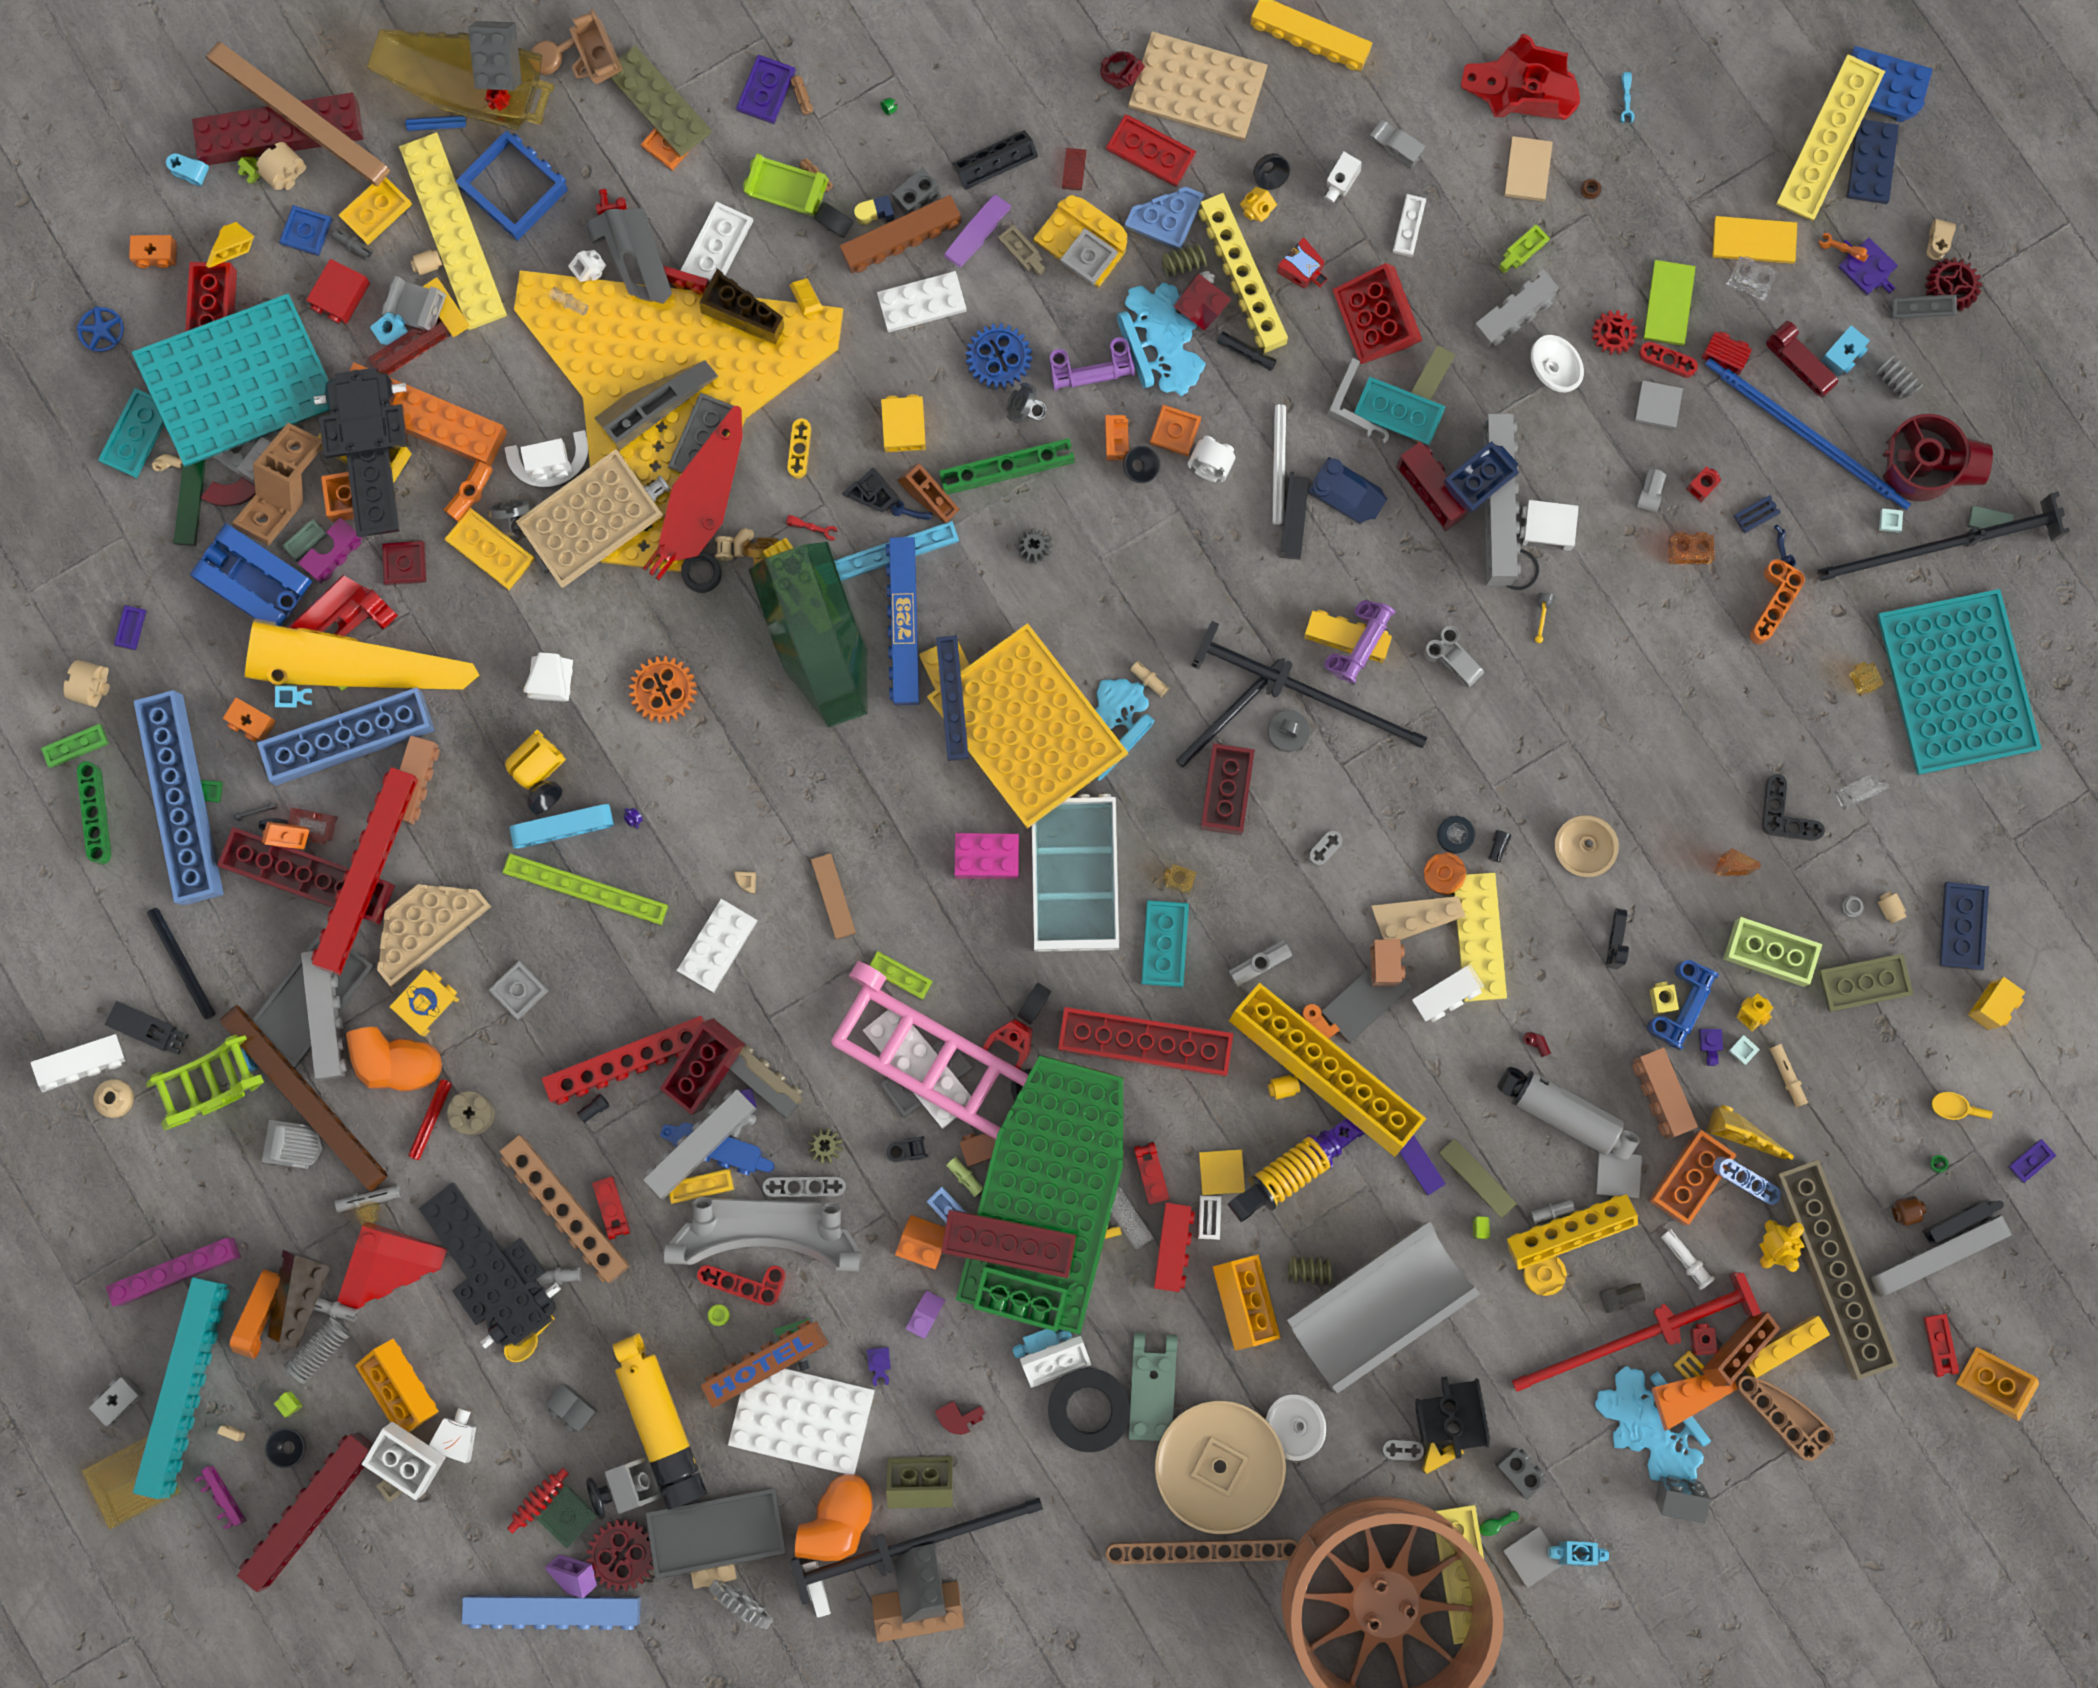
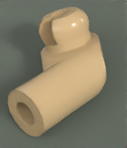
(165, 461)
(743, 535)

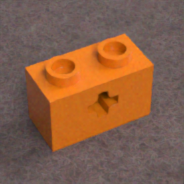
(143, 245)
(240, 712)

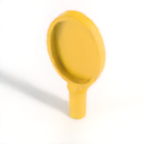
(1955, 1107)
(522, 1352)

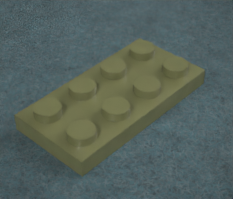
(1865, 982)

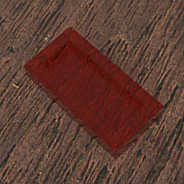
(1074, 169)

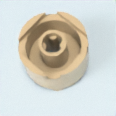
(280, 166)
(86, 683)

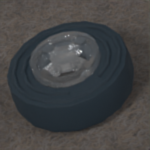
(1462, 831)

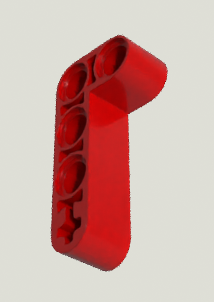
(740, 1281)

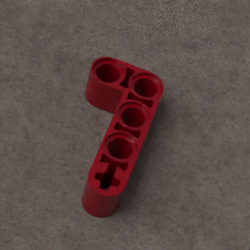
(1801, 360)

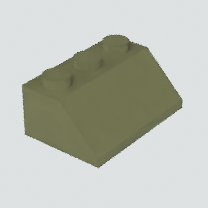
(919, 1482)

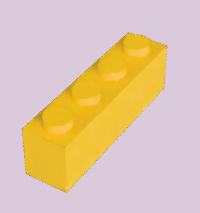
(1342, 634)
(1788, 1345)

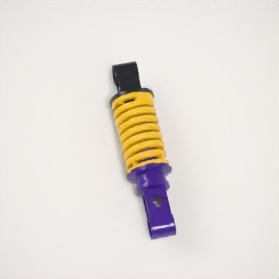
(1293, 1170)

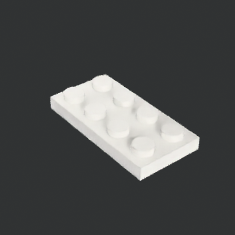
(717, 242)
(921, 301)
(717, 945)

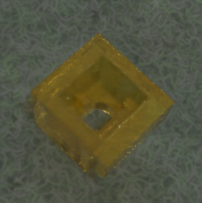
(368, 1213)

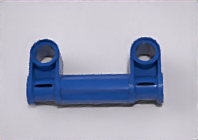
(1701, 981)

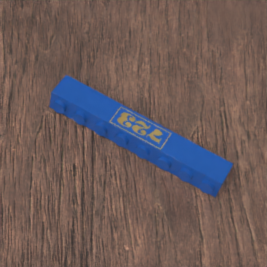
(904, 621)

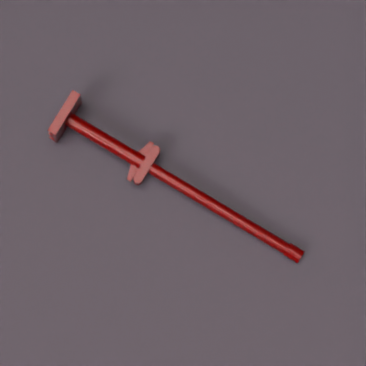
(1667, 1324)

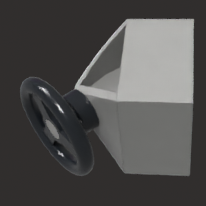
(625, 1487)

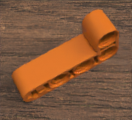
(1774, 604)
(256, 1313)

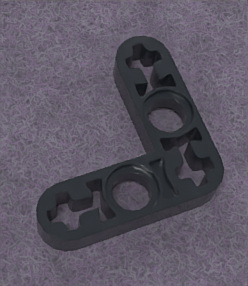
(1781, 821)
(1617, 952)

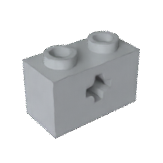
(127, 1394)

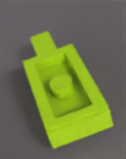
(1524, 248)

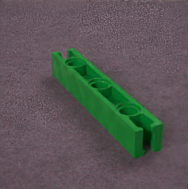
(990, 470)

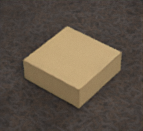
(231, 1432)

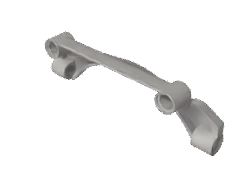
(741, 1223)

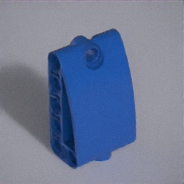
(249, 576)

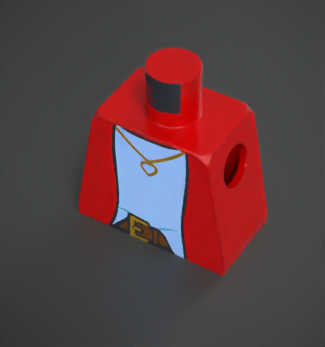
(1303, 265)

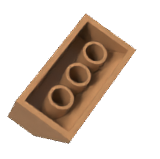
(889, 1619)

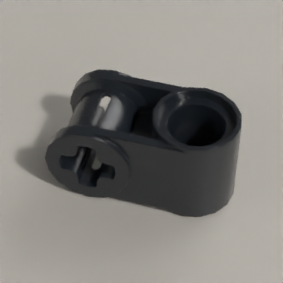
(908, 1149)

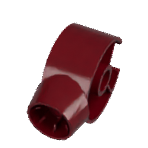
(1967, 457)

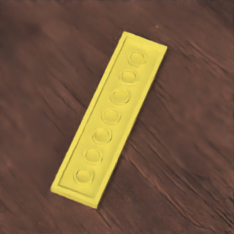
(1830, 137)

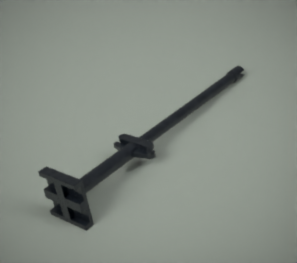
(2050, 517)
(1278, 677)
(881, 1553)

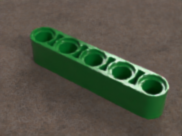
(100, 820)

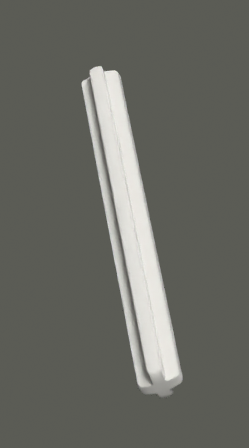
(1279, 464)

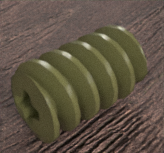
(1183, 259)
(1309, 1270)

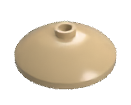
(1577, 855)

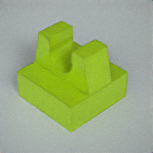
(248, 165)

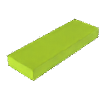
(901, 975)

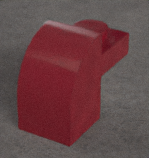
(954, 1421)

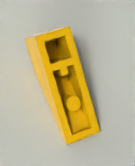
(231, 243)

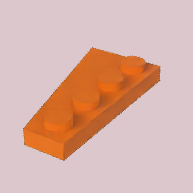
(1687, 1397)

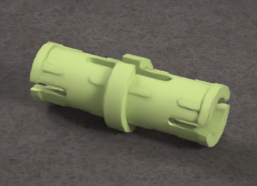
(965, 1176)

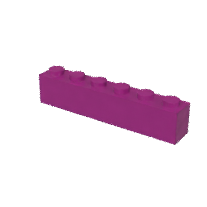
(173, 1272)

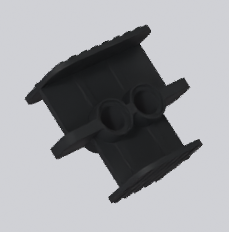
(1468, 1415)

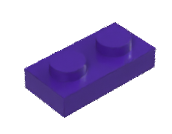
(2032, 1161)

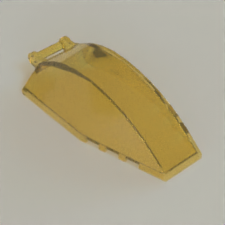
(442, 74)

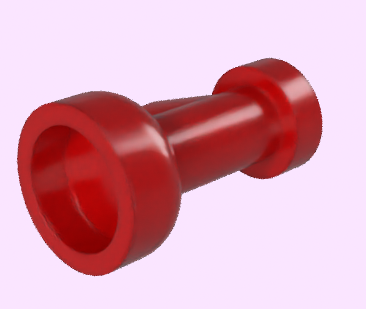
(604, 204)

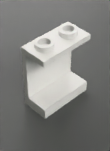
(1549, 523)

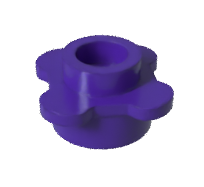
(632, 817)

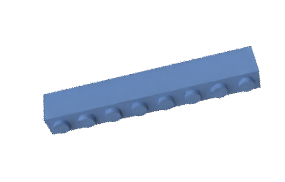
(551, 1610)

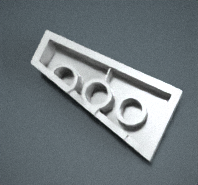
(77, 1063)

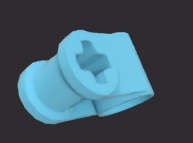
(189, 170)

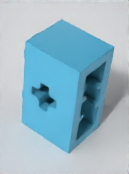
(1854, 343)

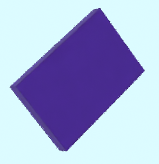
(765, 89)

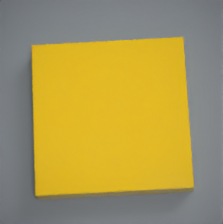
(1221, 1172)

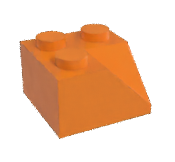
(337, 496)

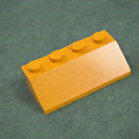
(1246, 1302)
(396, 1386)

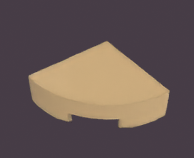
(746, 881)

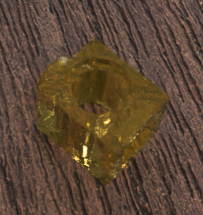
(1866, 678)
(1184, 887)

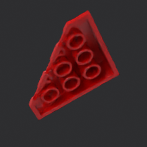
(385, 1262)

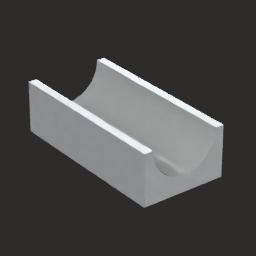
(1380, 1307)

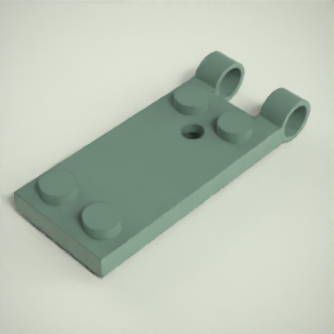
(1152, 1398)

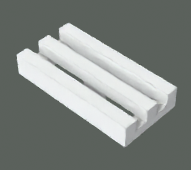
(1209, 1217)

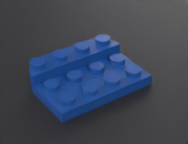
(1901, 87)

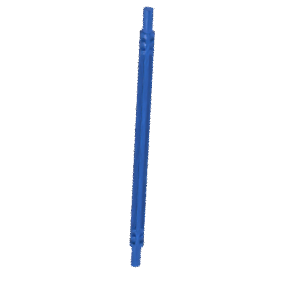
(1808, 434)

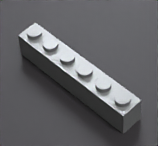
(324, 1021)
(699, 1144)

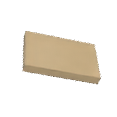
(1528, 169)

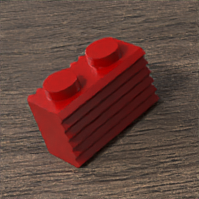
(1727, 352)

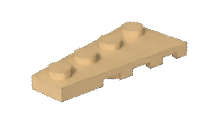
(1414, 917)

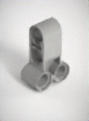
(1454, 657)

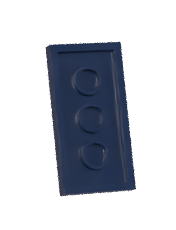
(1872, 161)
(1964, 926)

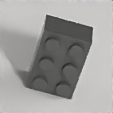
(494, 55)

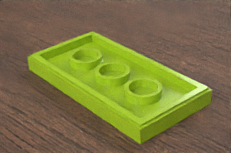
(1669, 302)

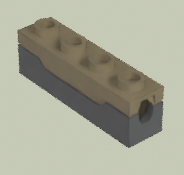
(766, 1083)

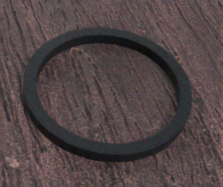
(1536, 574)

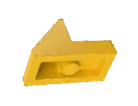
(1434, 1459)

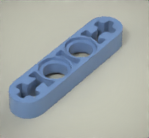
(1747, 1180)

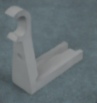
(1346, 416)

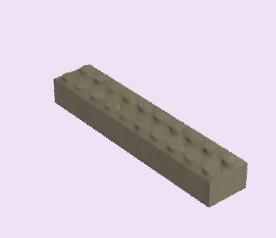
(1836, 1271)

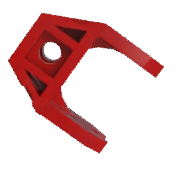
(1021, 1043)

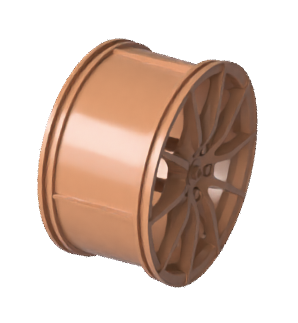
(1388, 1600)

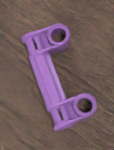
(1064, 376)
(1376, 617)

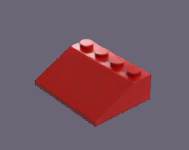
(1377, 314)

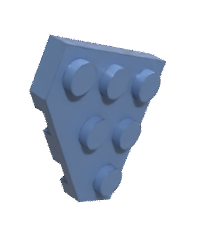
(1166, 217)

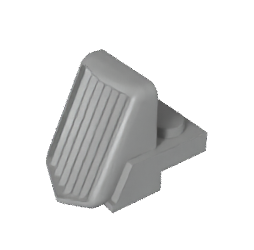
(291, 1144)

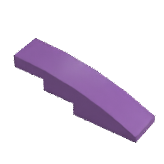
(977, 231)

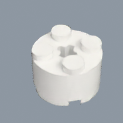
(1212, 459)

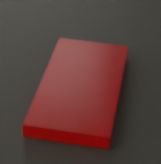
(1150, 150)

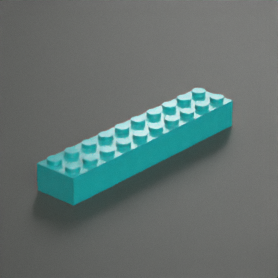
(181, 1388)

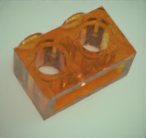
(1692, 554)

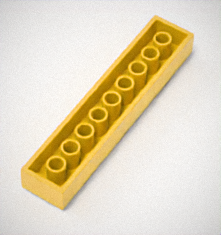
(1327, 1069)

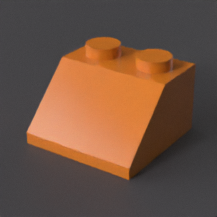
(921, 1242)

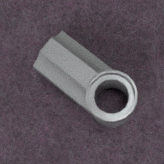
(1649, 496)

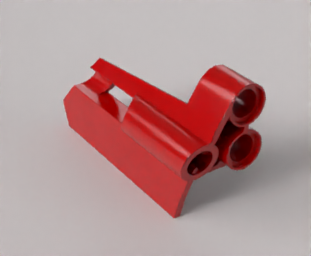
(348, 606)

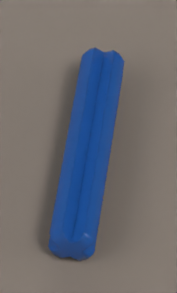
(430, 123)

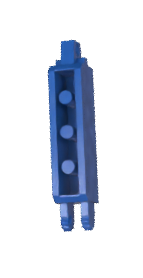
(729, 1152)

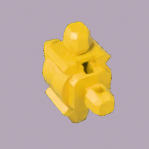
(1781, 1245)

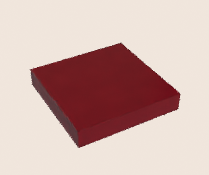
(404, 562)

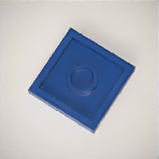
(305, 230)

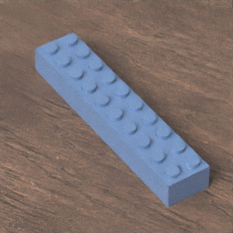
(178, 798)

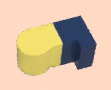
(874, 210)

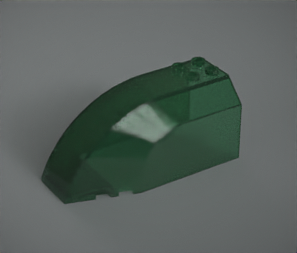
(815, 629)

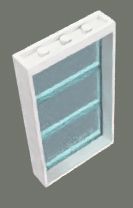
(1076, 876)

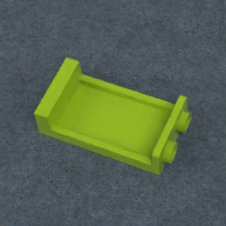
(785, 185)

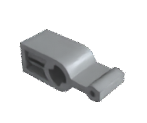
(1398, 143)

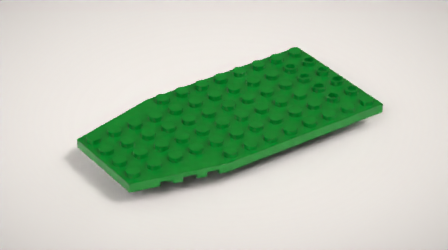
(1057, 1171)

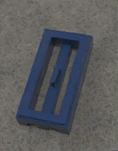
(1771, 505)

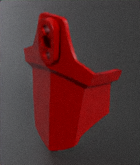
(1525, 82)

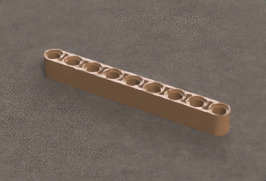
(1192, 1545)

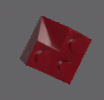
(1201, 301)

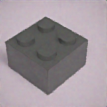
(1682, 1499)

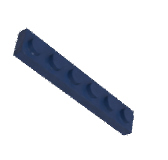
(952, 698)

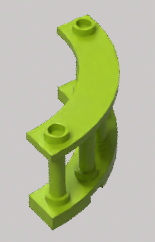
(218, 1098)

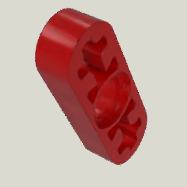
(1656, 348)

